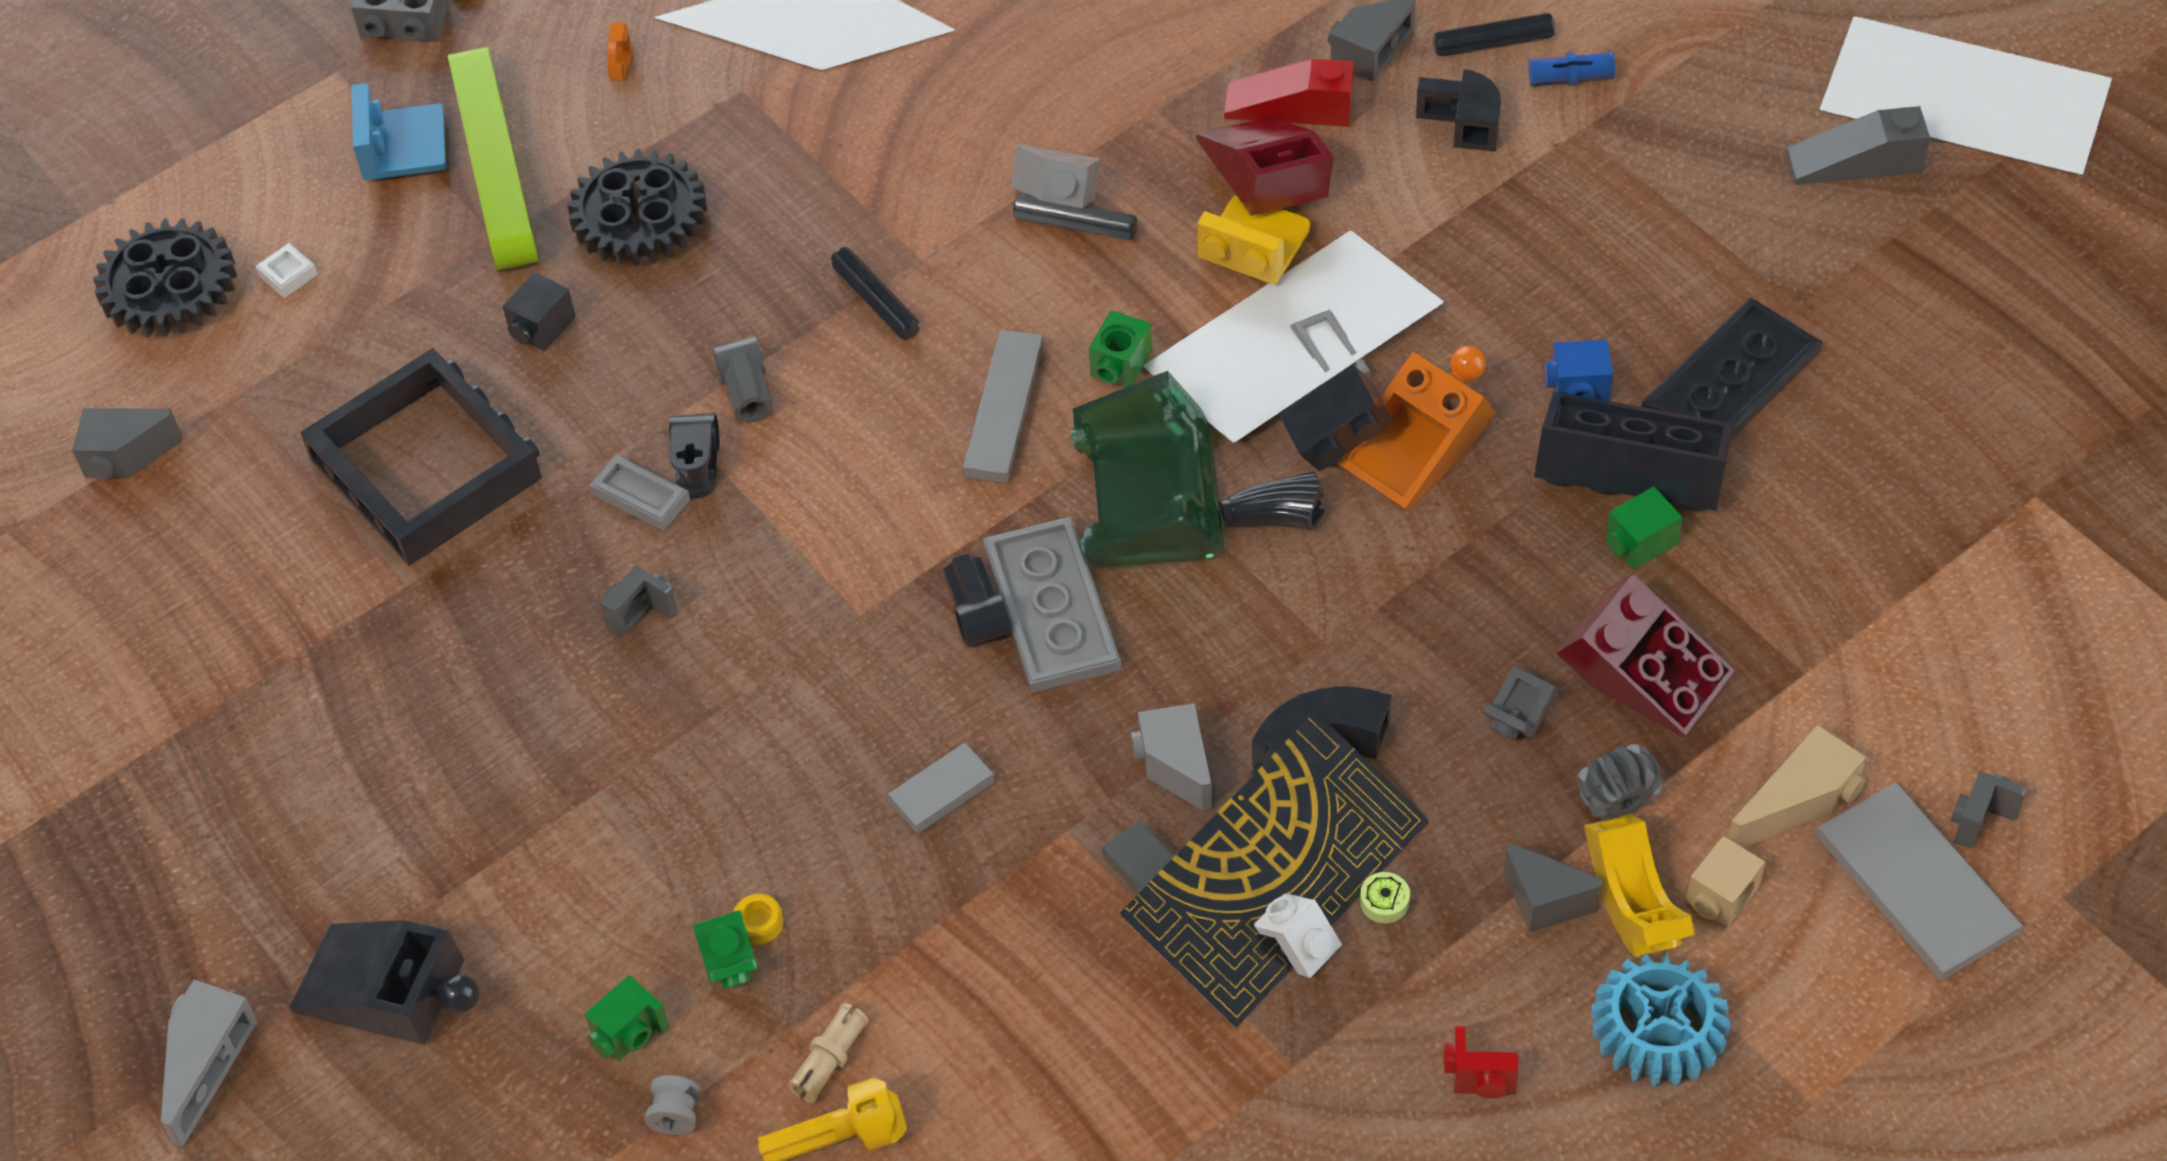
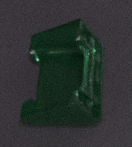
(1150, 476)

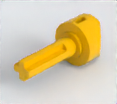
(871, 1114)

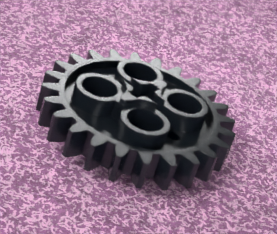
(606, 207)
(165, 277)

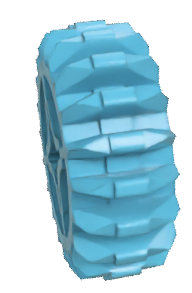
(1665, 1044)

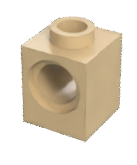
(1724, 882)

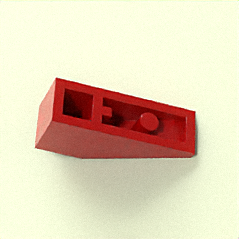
(1297, 93)

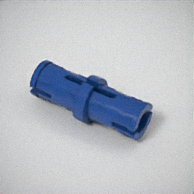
(1571, 68)

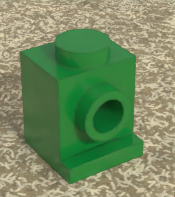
(624, 1019)

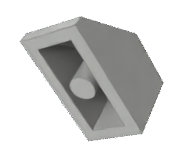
(1055, 176)
(1174, 753)

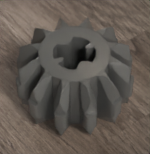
(1620, 782)

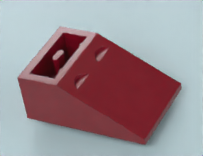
(1270, 163)
(1646, 657)

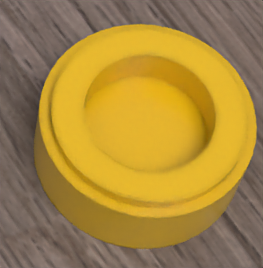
(761, 917)

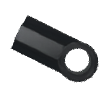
(977, 608)

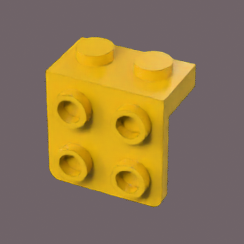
(1251, 244)

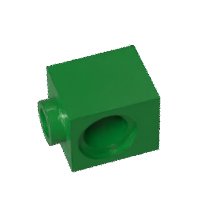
(1120, 349)

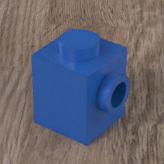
(1580, 369)

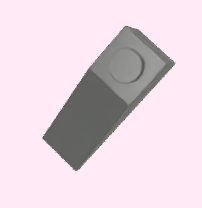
(1867, 147)

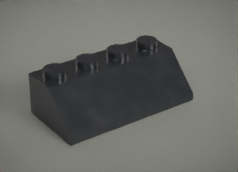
(1632, 450)

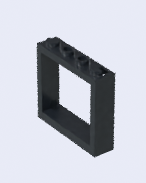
(458, 509)

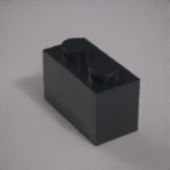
(1336, 418)

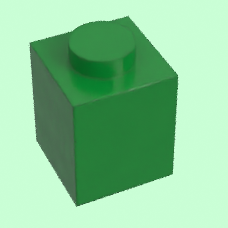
(1643, 528)

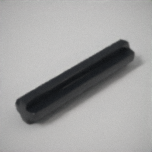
(1493, 34)
(1083, 219)
(875, 293)

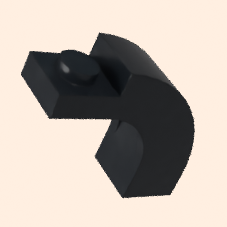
(1353, 712)

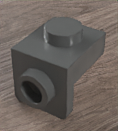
(633, 596)
(1520, 704)
(1988, 794)

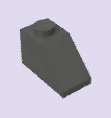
(1372, 35)
(123, 440)

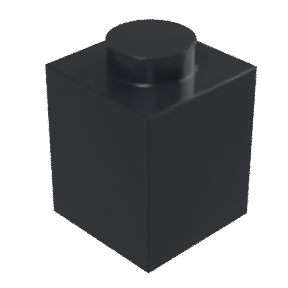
(539, 311)

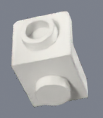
(1300, 932)

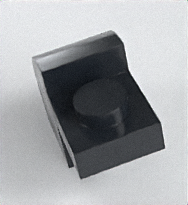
(1469, 103)

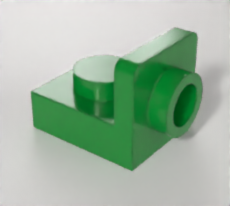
(725, 949)

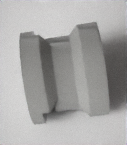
(673, 1105)

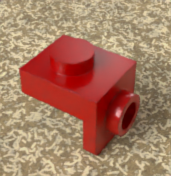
(1480, 1073)

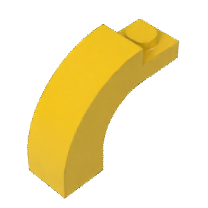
(1632, 887)

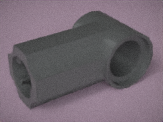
(742, 372)

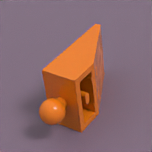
(1426, 427)

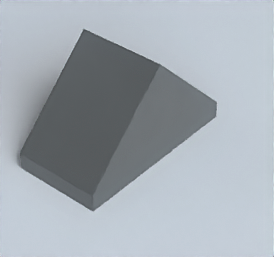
(1548, 889)

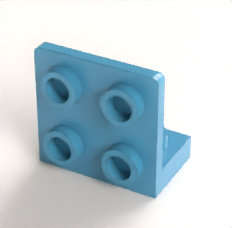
(396, 139)

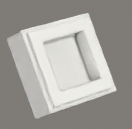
(286, 270)

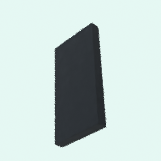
(1737, 368)

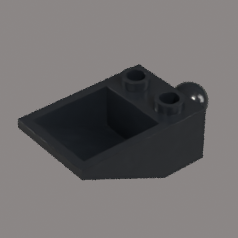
(386, 979)

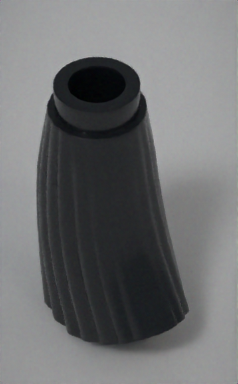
(1279, 502)

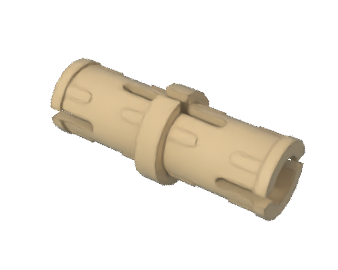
(828, 1053)

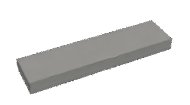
(1003, 406)

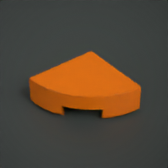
(619, 51)

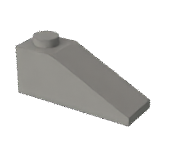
(202, 1043)

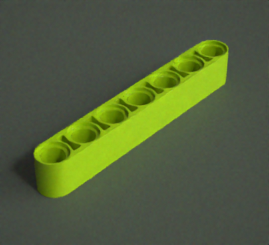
(492, 159)

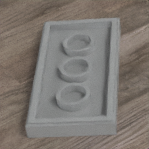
(1051, 604)
(1918, 881)

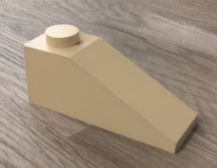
(1802, 790)

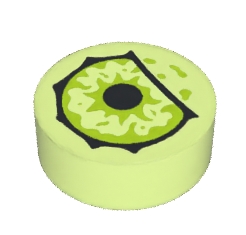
(1385, 897)

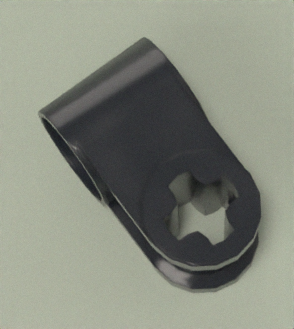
(695, 451)

